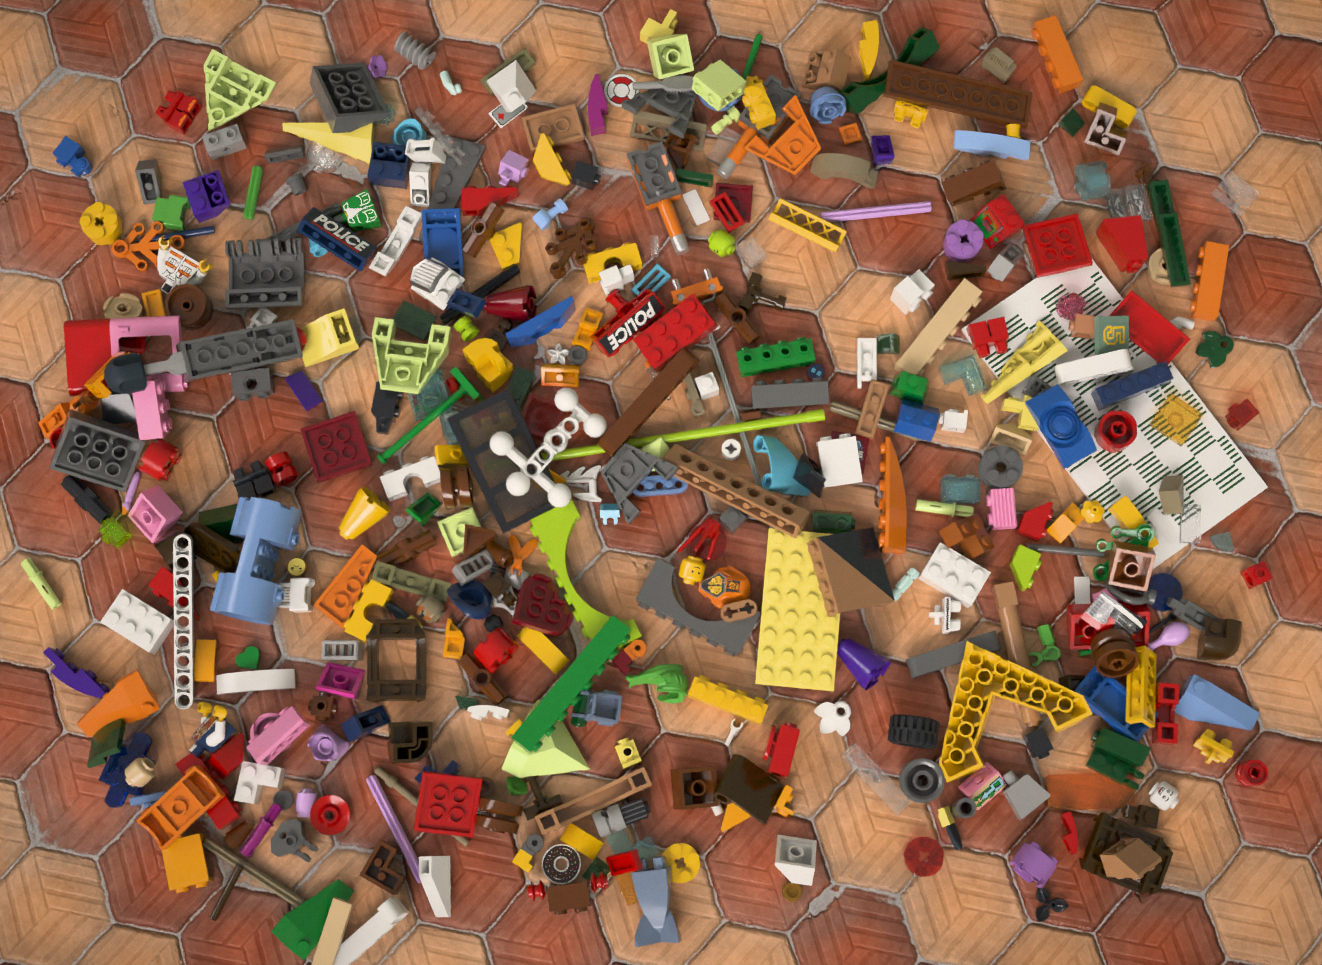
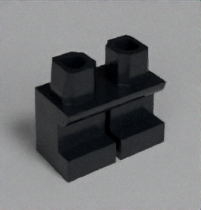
(260, 477)

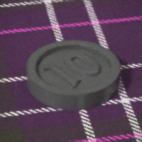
(284, 799)

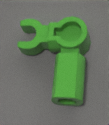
(1051, 652)

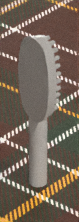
(672, 83)

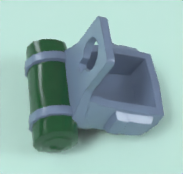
(597, 706)

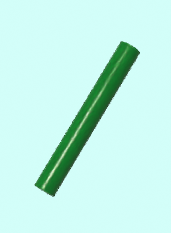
(752, 56)

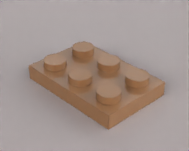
(559, 123)

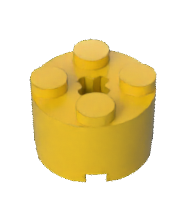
(92, 221)

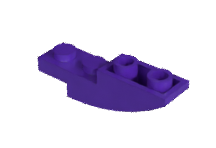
(82, 681)

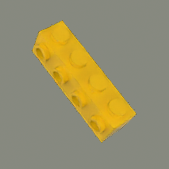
(727, 700)

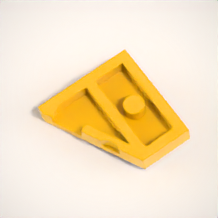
(507, 245)

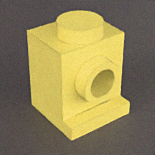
(633, 758)

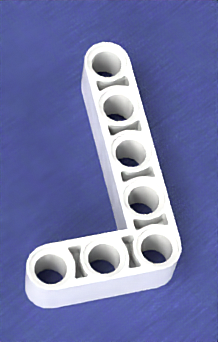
(389, 914)

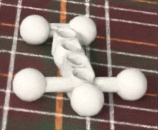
(518, 482)

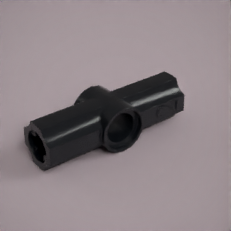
(86, 498)

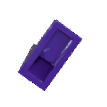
(882, 150)

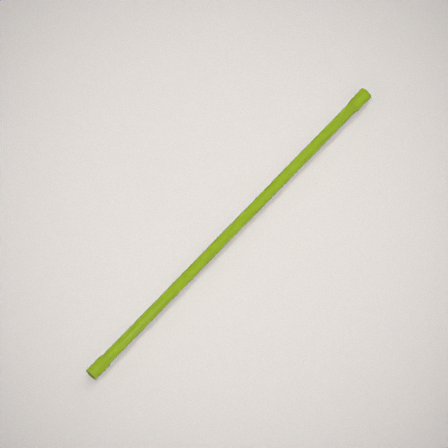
(809, 416)

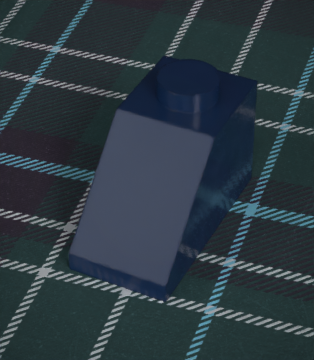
(365, 723)

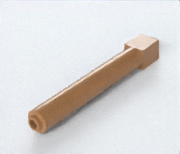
(1006, 604)

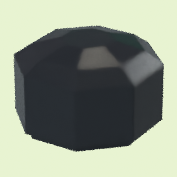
(493, 622)

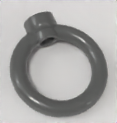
(1146, 597)

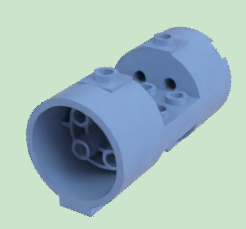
(249, 591)

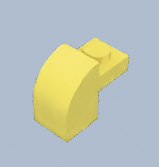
(654, 29)
(1025, 418)

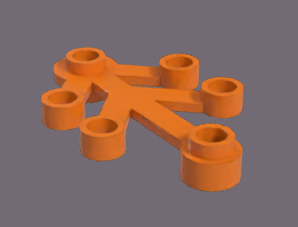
(144, 245)

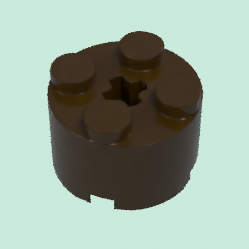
(165, 548)

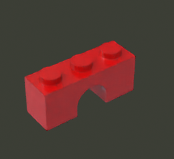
(1165, 728)

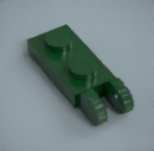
(1113, 768)

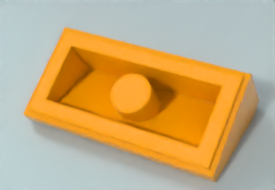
(560, 375)

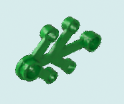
(1138, 538)

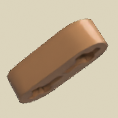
(737, 606)

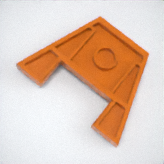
(793, 147)

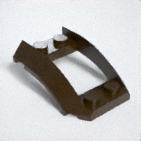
(395, 689)
(1101, 840)

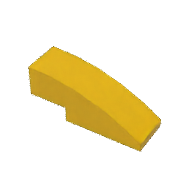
(868, 47)
(1129, 517)

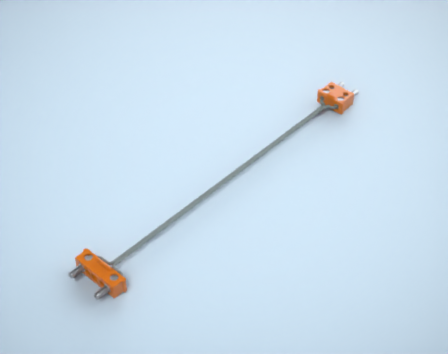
(705, 290)

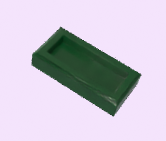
(694, 178)

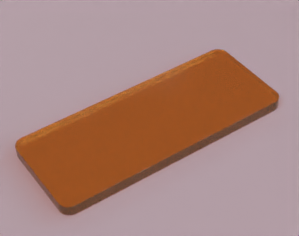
(1087, 792)

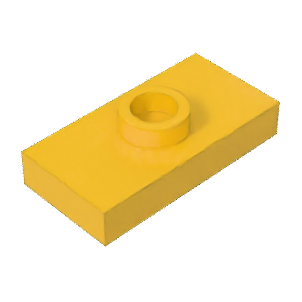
(449, 455)

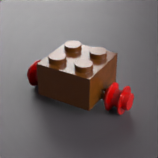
(568, 896)

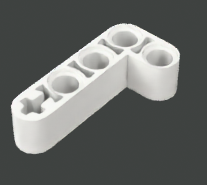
(1093, 367)

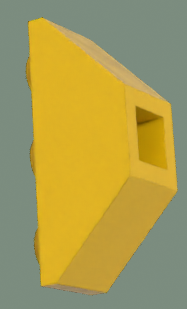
(548, 162)

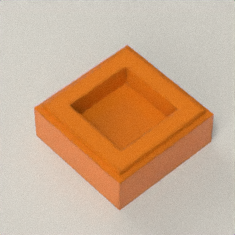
(850, 134)

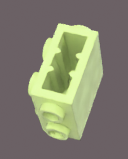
(718, 85)

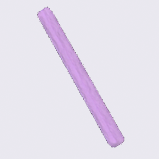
(877, 211)
(394, 825)

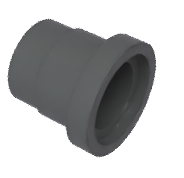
(296, 184)

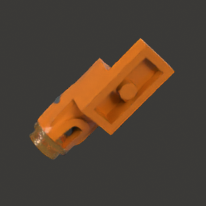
(55, 419)

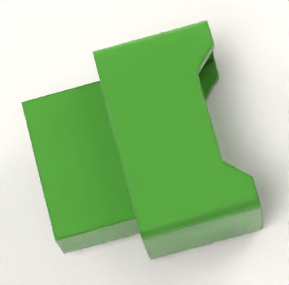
(171, 212)

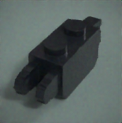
(385, 408)

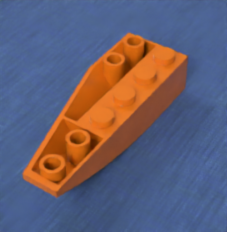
(893, 503)

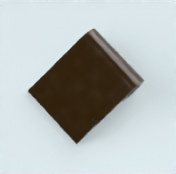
(748, 788)

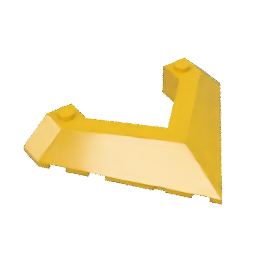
(979, 681)

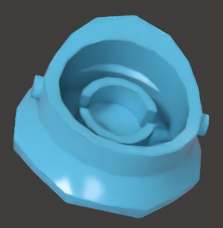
(408, 130)

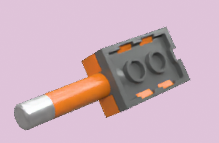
(778, 97)
(659, 189)

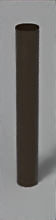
(226, 892)

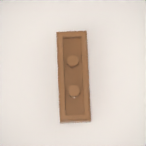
(872, 409)

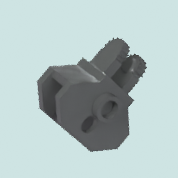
(293, 841)

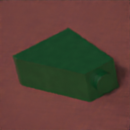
(1120, 747)

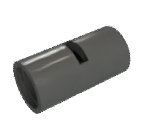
(971, 808)

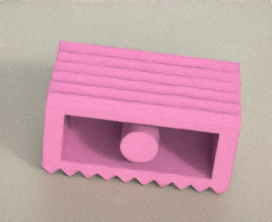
(1002, 509)

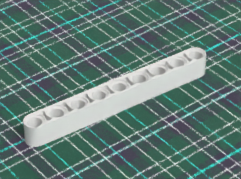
(179, 630)

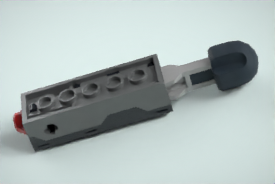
(212, 356)

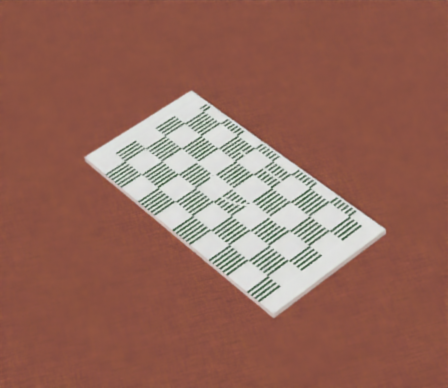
(1210, 462)

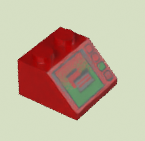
(998, 221)

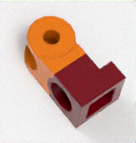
(628, 655)

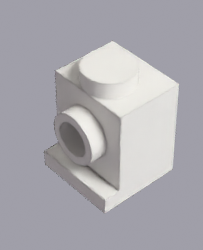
(953, 420)

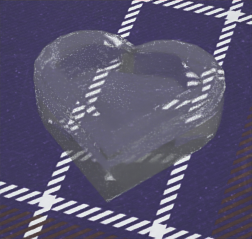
(654, 246)

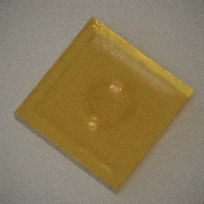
(1176, 419)

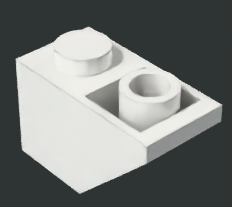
(420, 184)

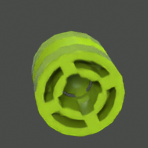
(466, 328)

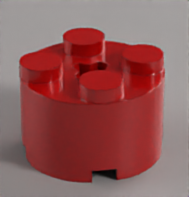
(1112, 441)
(159, 459)
(496, 650)

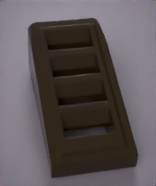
(960, 270)

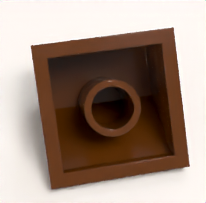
(694, 787)

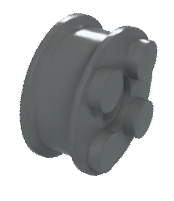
(1009, 459)
(934, 777)

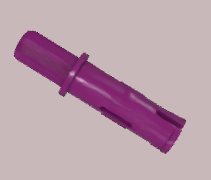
(261, 830)

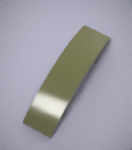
(410, 581)

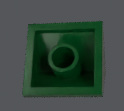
(220, 521)

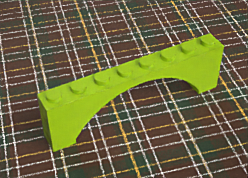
(554, 533)

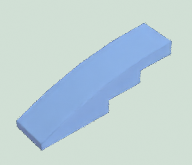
(991, 144)

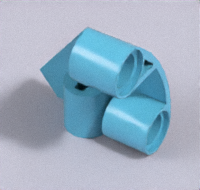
(782, 467)

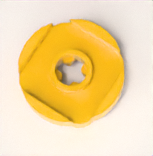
(691, 860)

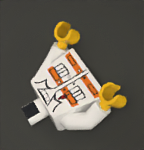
(178, 267)

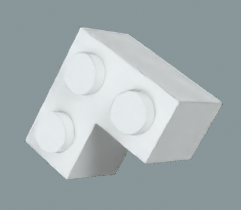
(911, 292)
(252, 778)

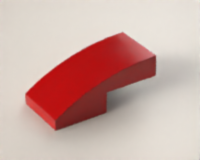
(1069, 839)

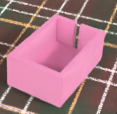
(152, 409)

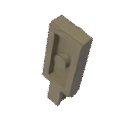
(691, 393)

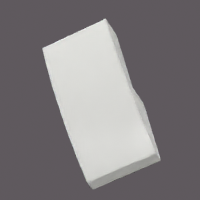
(482, 711)

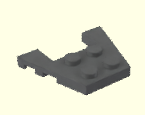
(674, 104)
(626, 473)

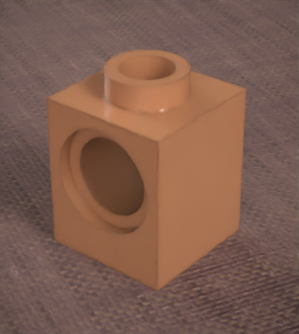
(1082, 326)

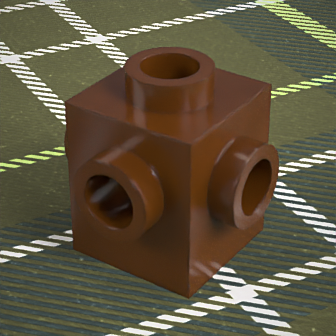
(329, 710)

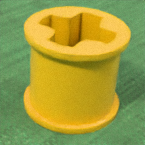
(1013, 130)

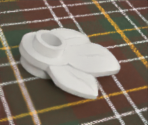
(831, 719)

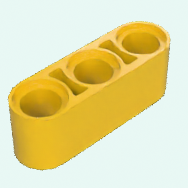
(1125, 111)
(543, 649)

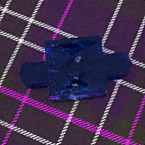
(114, 770)

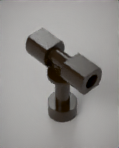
(754, 293)
(541, 802)

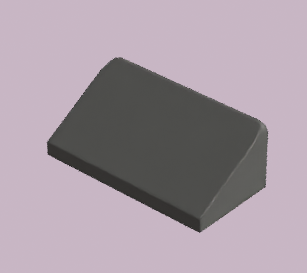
(284, 154)

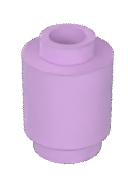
(305, 801)

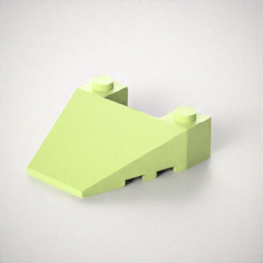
(404, 364)

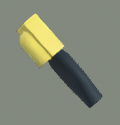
(399, 613)
(946, 819)

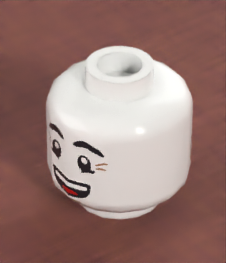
(1164, 795)

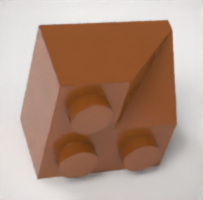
(1130, 565)

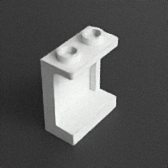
(839, 460)

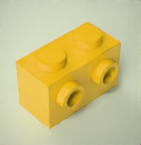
(759, 106)

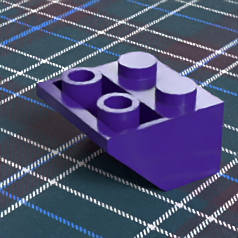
(207, 196)

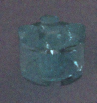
(1092, 180)

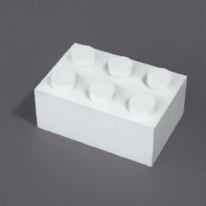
(954, 575)
(138, 622)

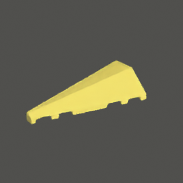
(355, 144)
(1036, 353)

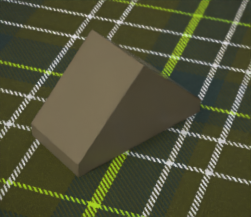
(1172, 494)

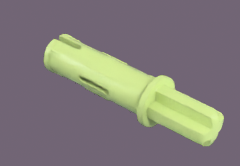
(944, 508)
(40, 583)

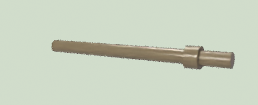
(392, 781)

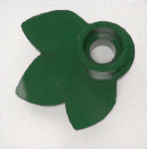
(1212, 349)

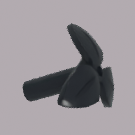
(1056, 904)

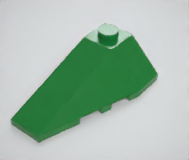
(303, 926)

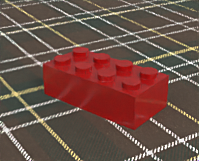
(677, 329)

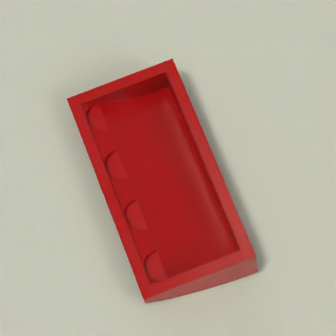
(1151, 329)

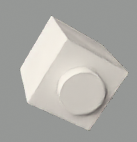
(706, 386)

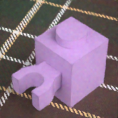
(512, 168)

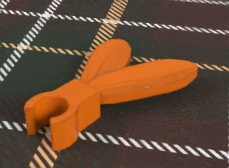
(520, 554)

